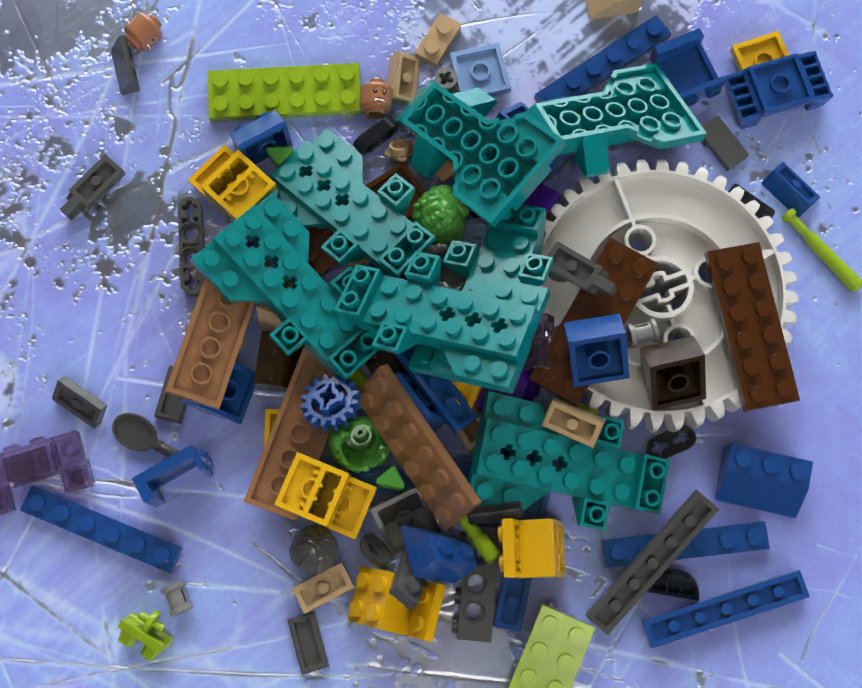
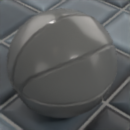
(313, 549)

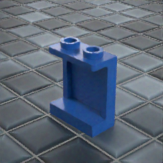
(688, 67)
(152, 479)

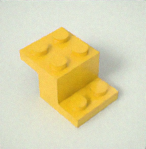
(232, 182)
(325, 496)
(532, 548)
(378, 609)

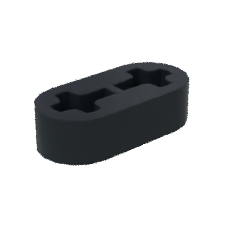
(376, 135)
(667, 437)

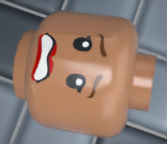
(143, 32)
(376, 98)

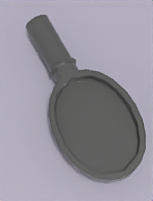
(139, 434)

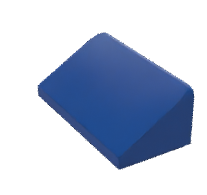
(790, 189)

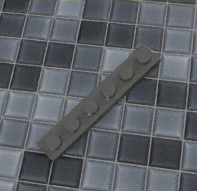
(651, 562)

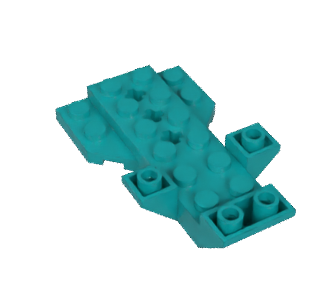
(634, 106)
(453, 123)
(369, 223)
(507, 253)
(305, 310)
(478, 330)
(587, 474)

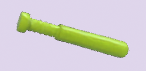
(825, 253)

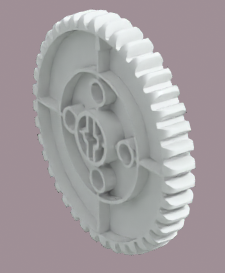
(678, 223)

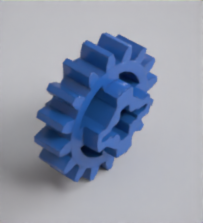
(332, 404)

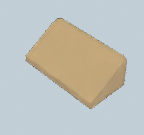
(403, 77)
(573, 422)

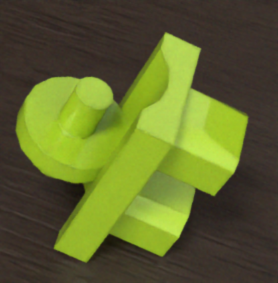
(148, 631)

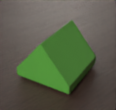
(279, 155)
(391, 480)

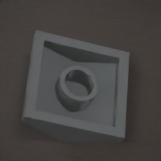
(402, 509)

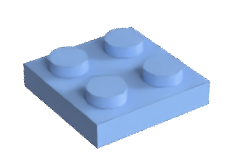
(481, 68)

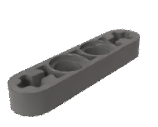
(187, 247)

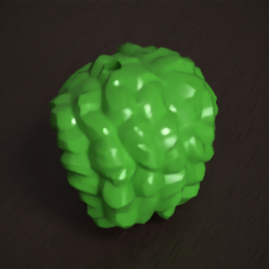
(441, 214)
(356, 448)

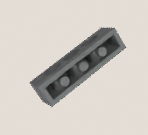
(481, 628)

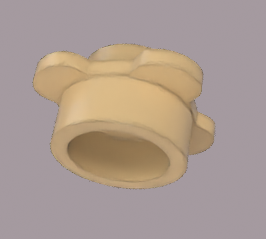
(399, 150)

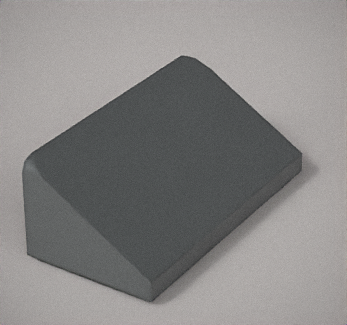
(124, 66)

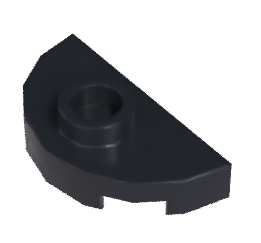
(676, 584)

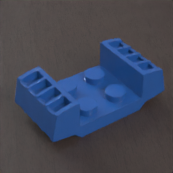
(777, 87)

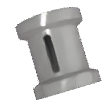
(443, 79)
(642, 333)
(177, 598)

